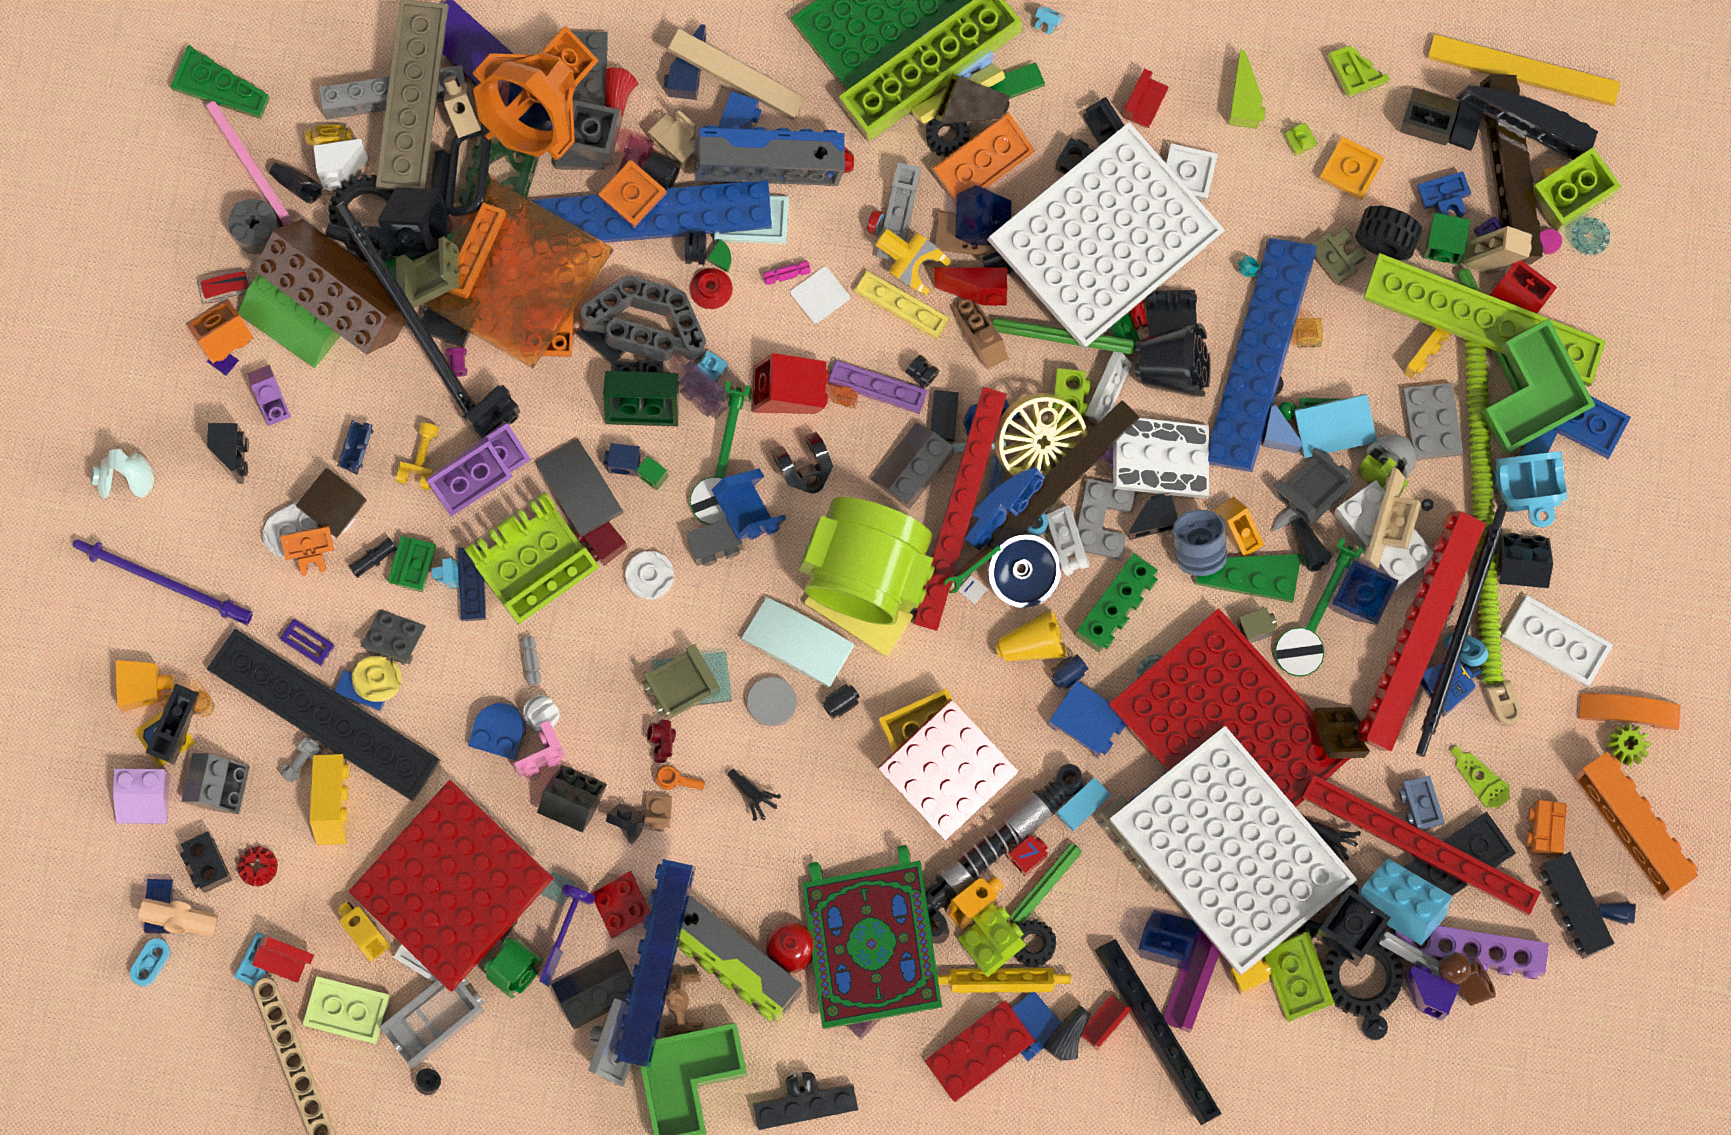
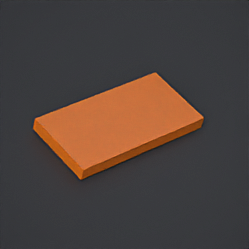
(984, 157)

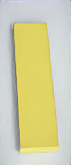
(987, 76)
(901, 305)

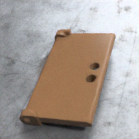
(946, 239)

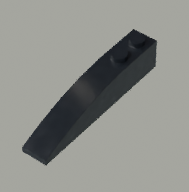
(1534, 119)

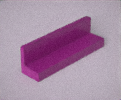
(1191, 986)

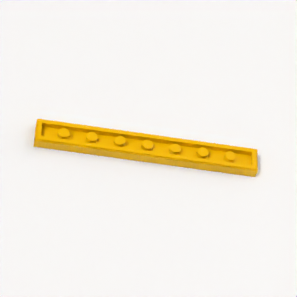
(1527, 70)

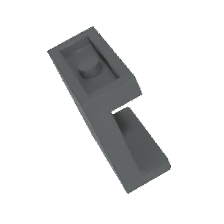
(1314, 487)

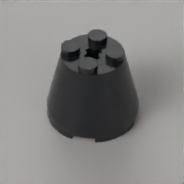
(1175, 361)

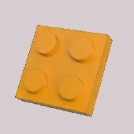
(1352, 168)

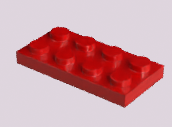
(980, 1051)

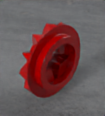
(264, 874)

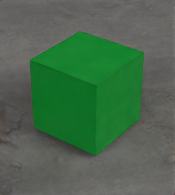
(1446, 239)

